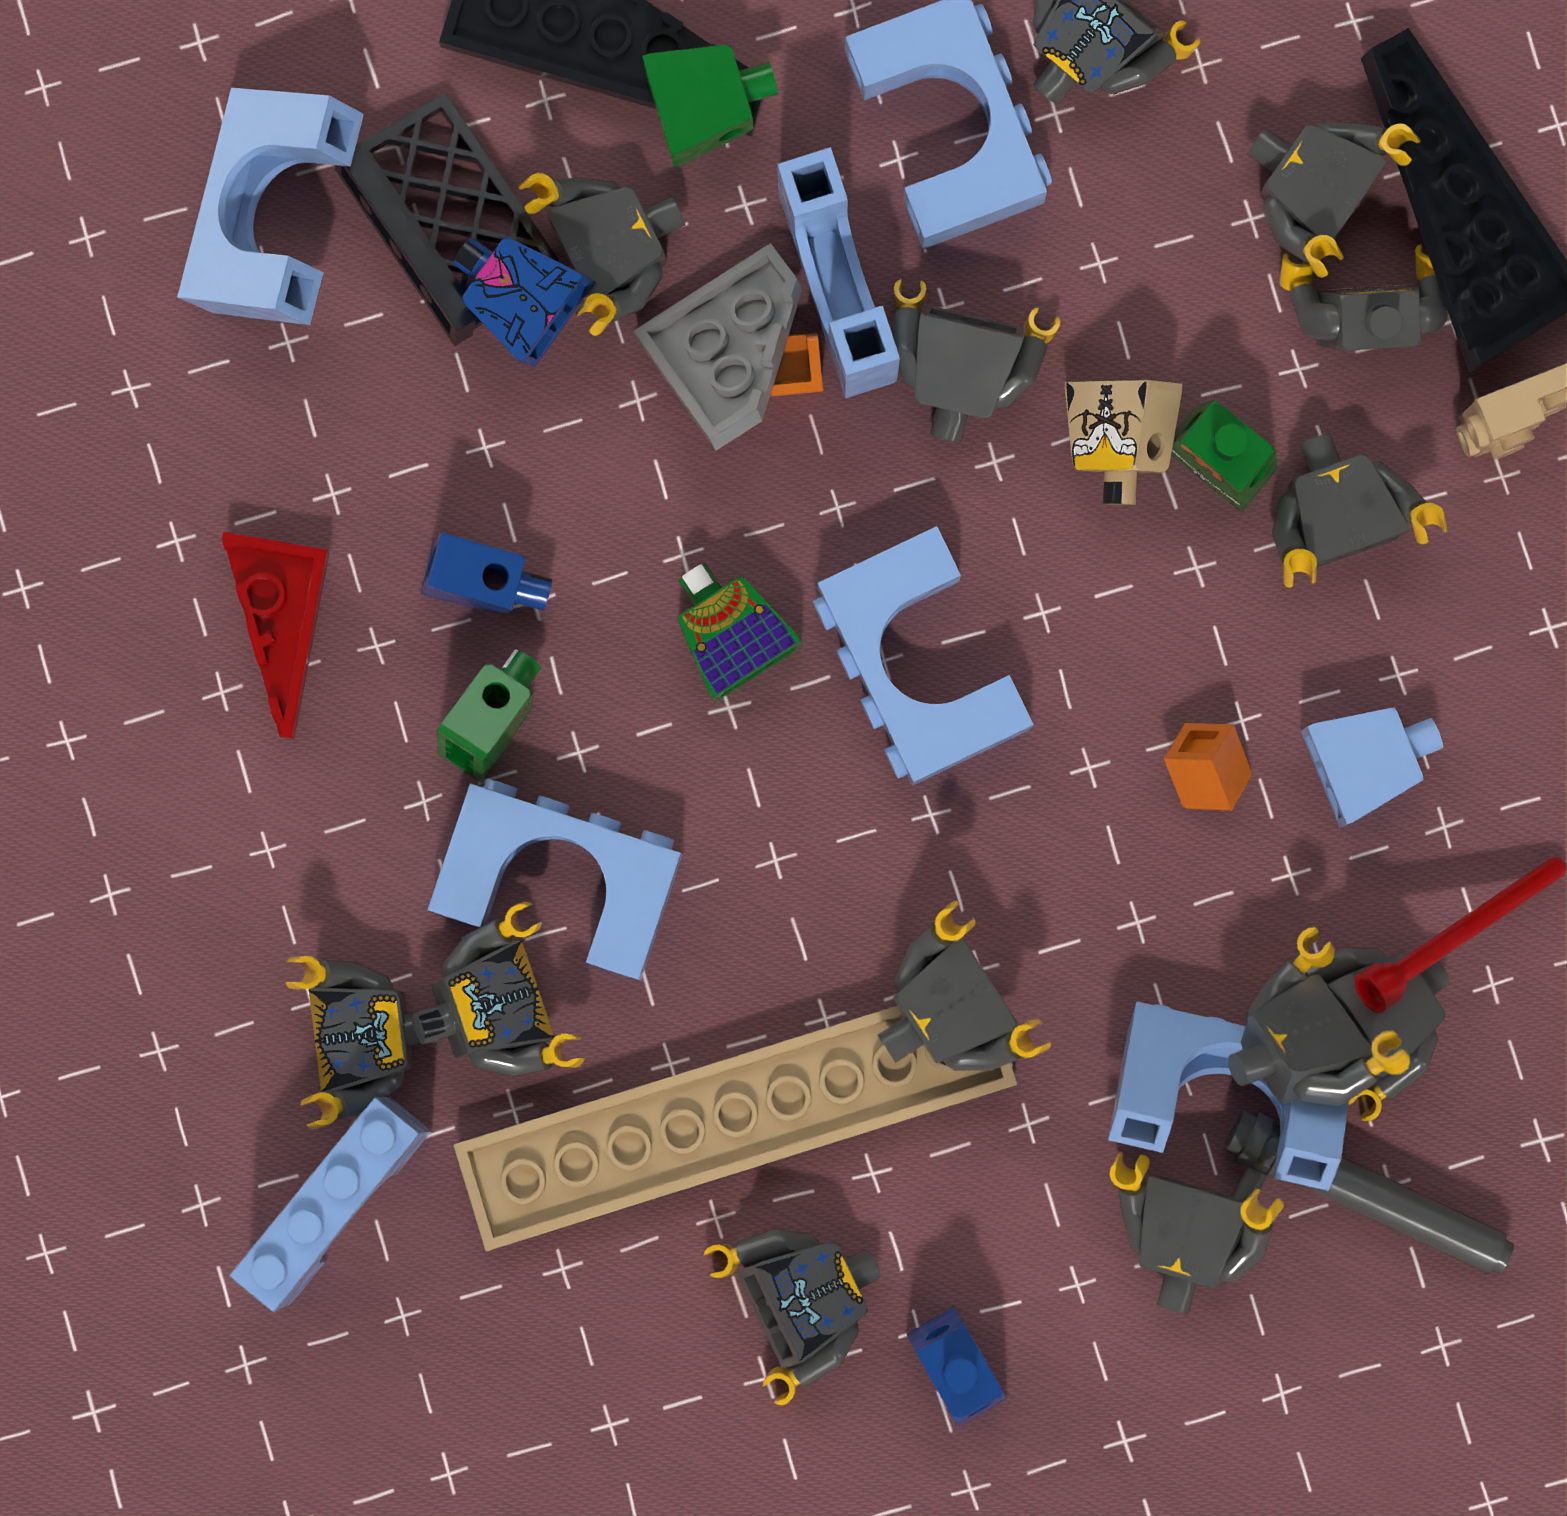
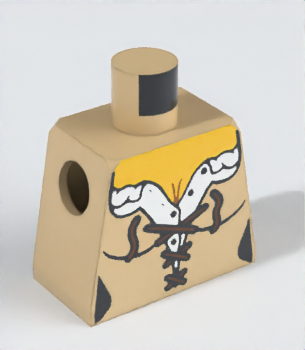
(1122, 431)

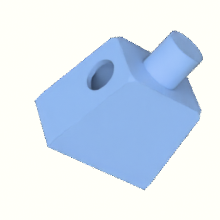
(1368, 759)

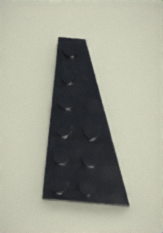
(573, 41)
(1481, 235)

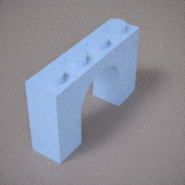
(952, 44)
(255, 143)
(821, 232)
(922, 735)
(499, 826)
(1172, 1048)
(354, 1169)

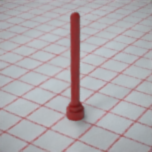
(1383, 984)

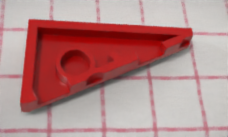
(281, 601)

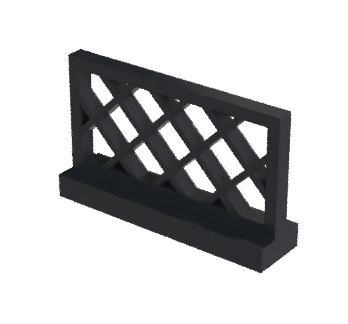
(402, 229)

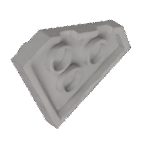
(726, 344)

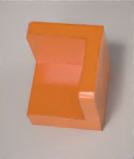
(799, 366)
(1208, 766)

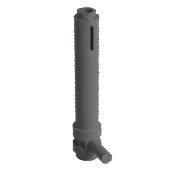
(1255, 1145)

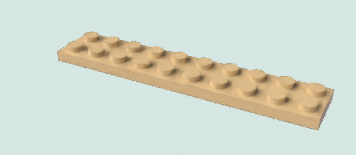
(704, 1126)

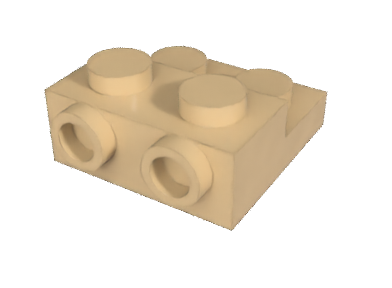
(1508, 416)

